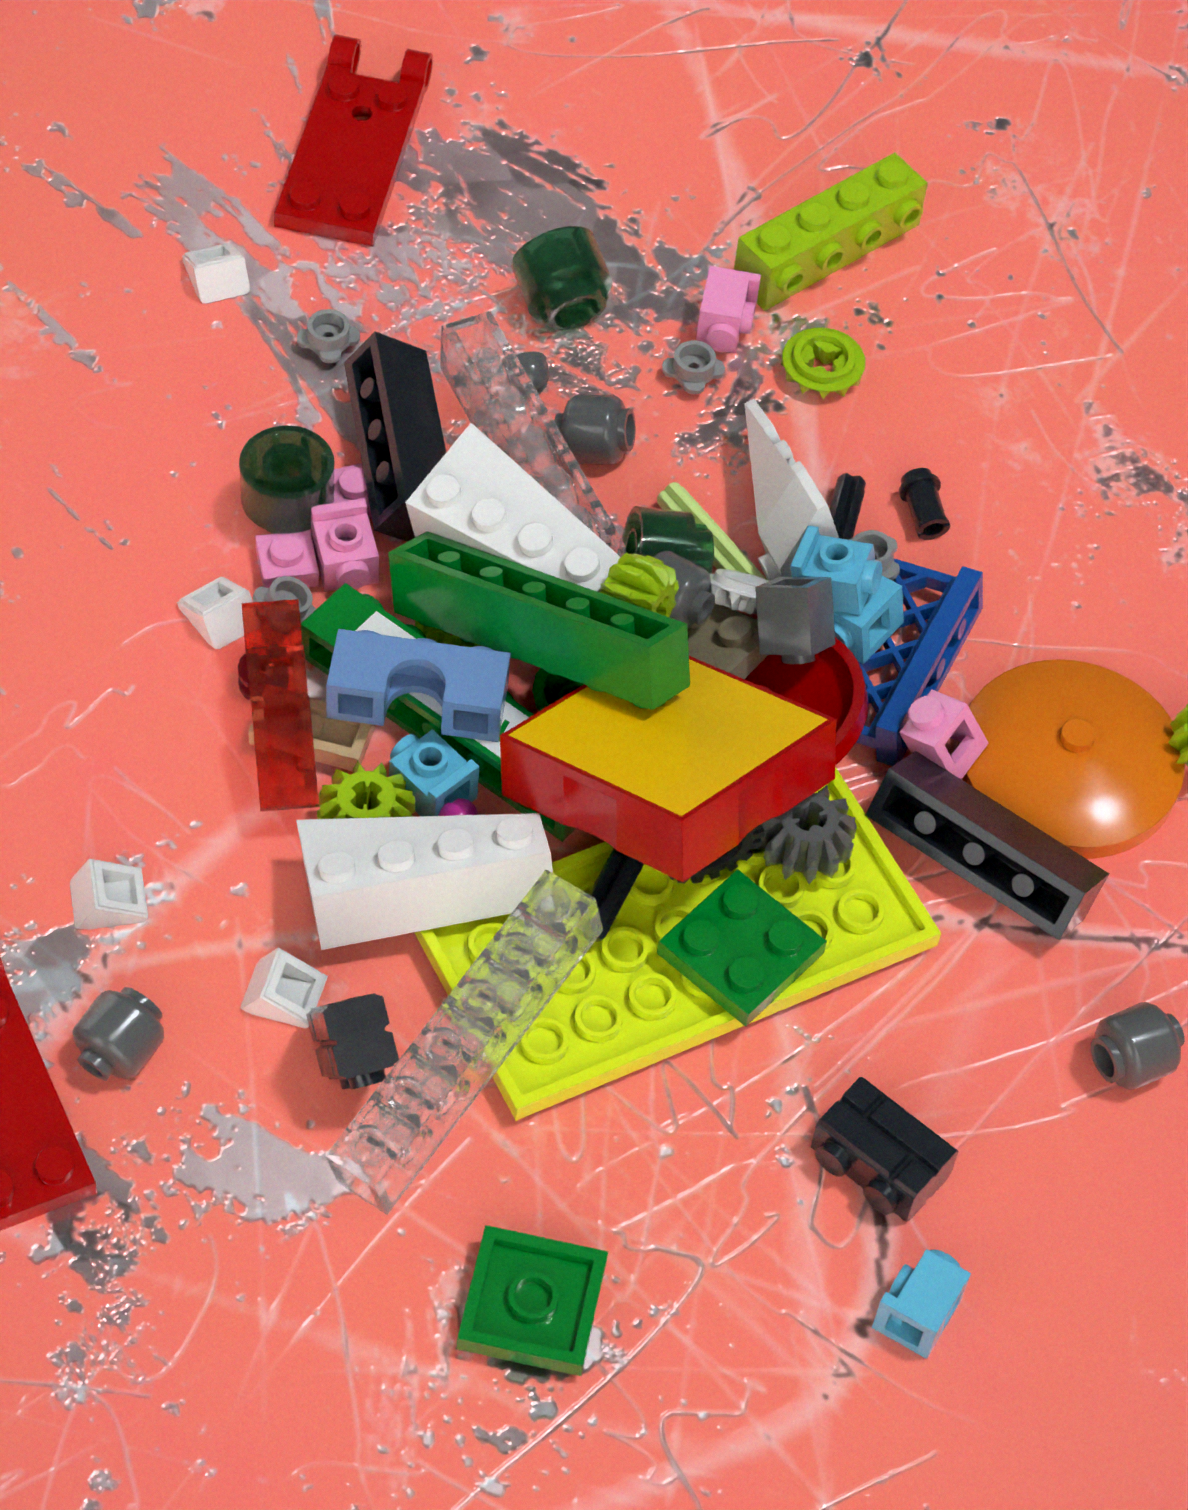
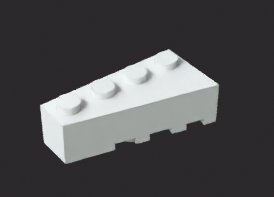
(498, 508)
(417, 872)

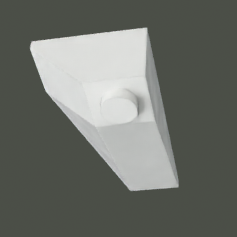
(783, 496)

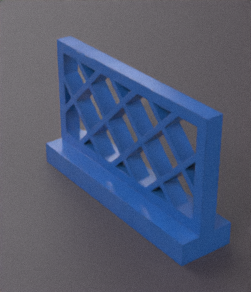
(927, 657)

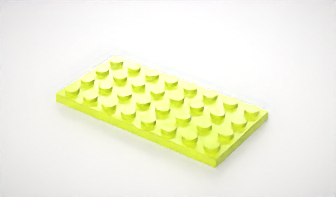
(635, 1009)

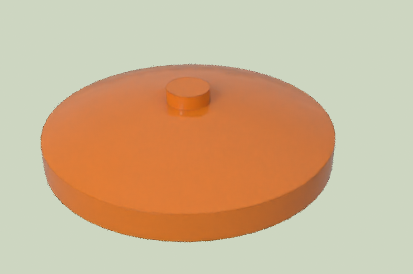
(1077, 754)

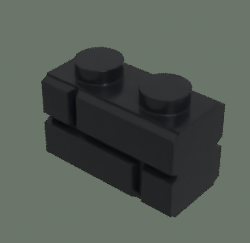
(353, 1040)
(882, 1150)

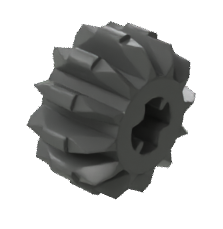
(810, 837)

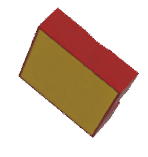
(671, 779)

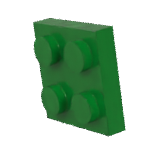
(741, 947)
(532, 1300)

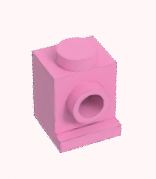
(727, 307)
(344, 544)
(937, 719)

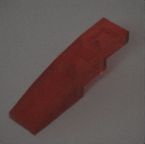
(279, 706)

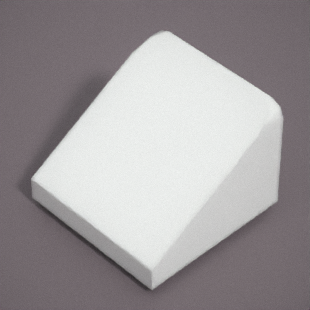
(217, 272)
(216, 611)
(107, 895)
(283, 989)

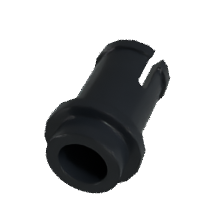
(921, 491)

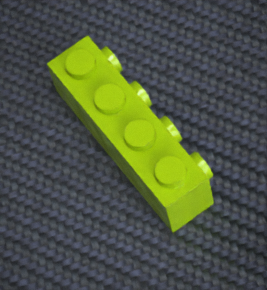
(832, 229)

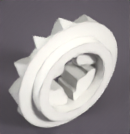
(735, 589)

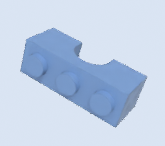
(377, 668)

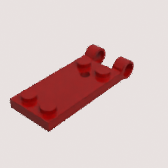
(348, 164)
(38, 1148)

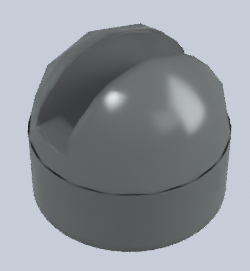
(536, 367)

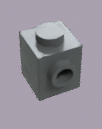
(795, 618)

